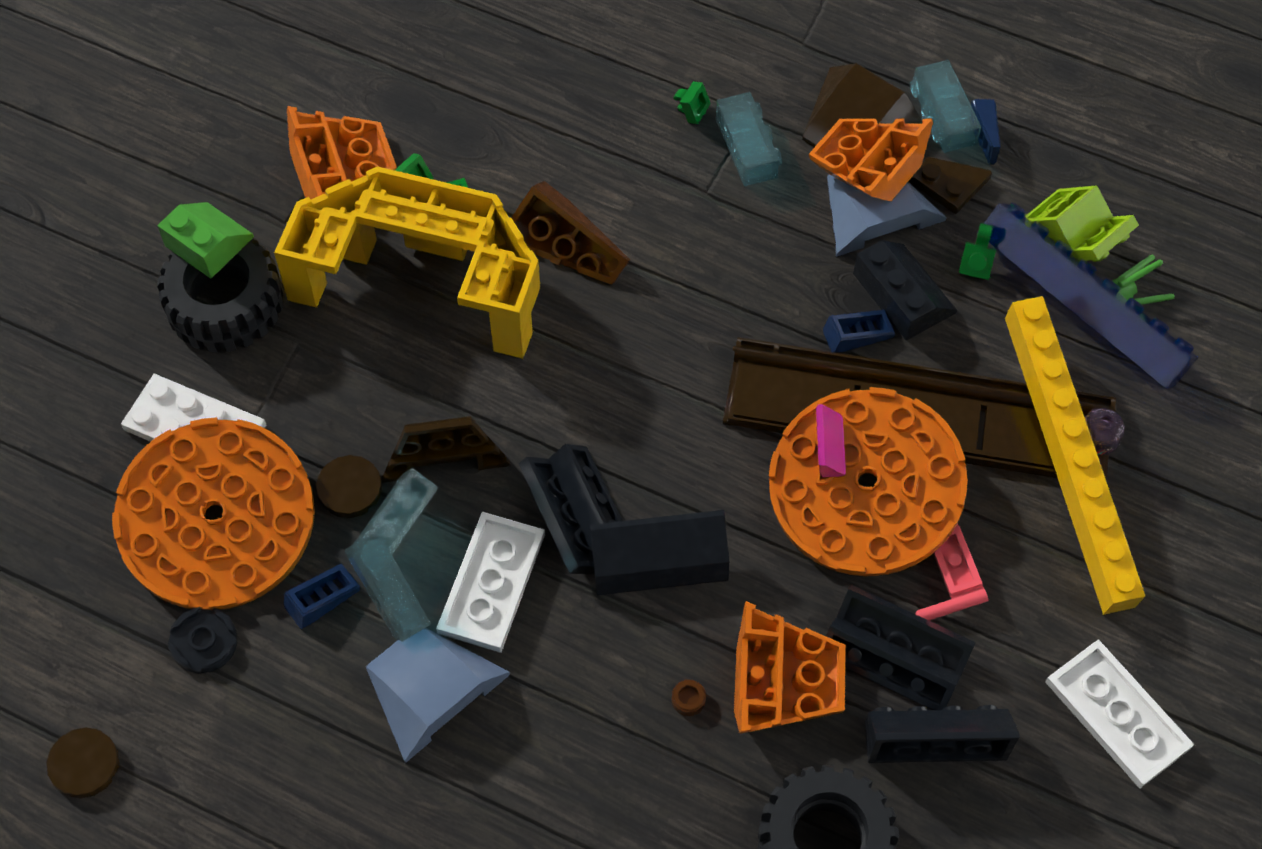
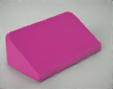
(830, 442)

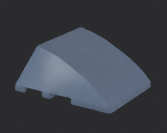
(863, 217)
(427, 684)

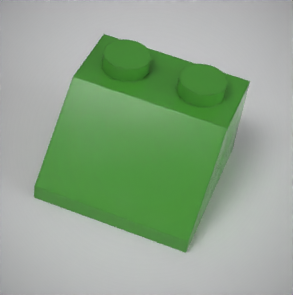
(203, 236)

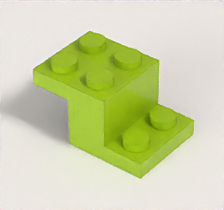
(1083, 222)

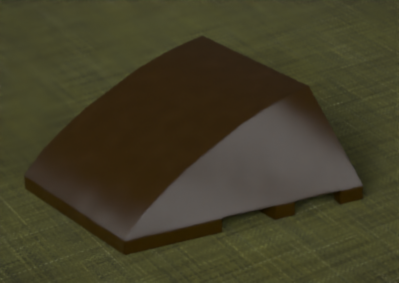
(856, 94)
(443, 443)

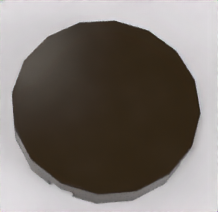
(349, 486)
(82, 762)

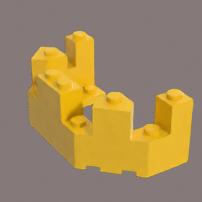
(434, 220)

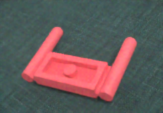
(959, 577)

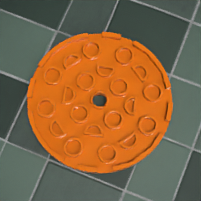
(881, 526)
(221, 560)

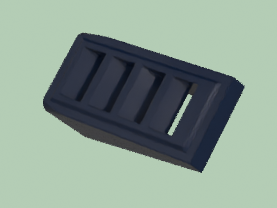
(989, 134)
(841, 339)
(315, 610)

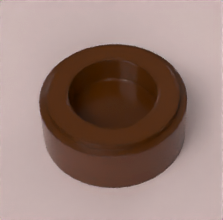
(688, 697)

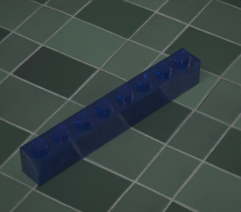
(1089, 296)

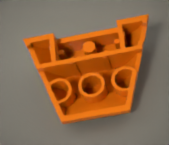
(334, 149)
(873, 154)
(785, 673)

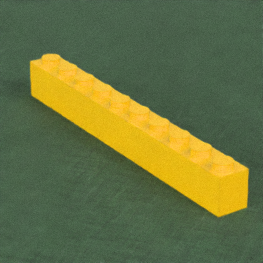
(1074, 456)

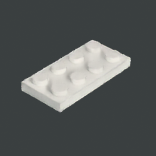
(171, 405)
(491, 582)
(1119, 713)

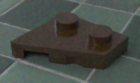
(950, 182)

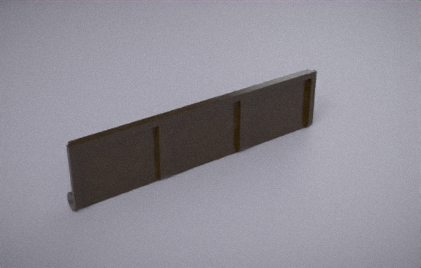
(987, 414)

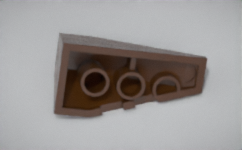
(566, 236)

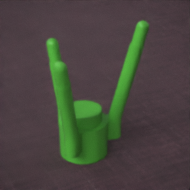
(1128, 286)

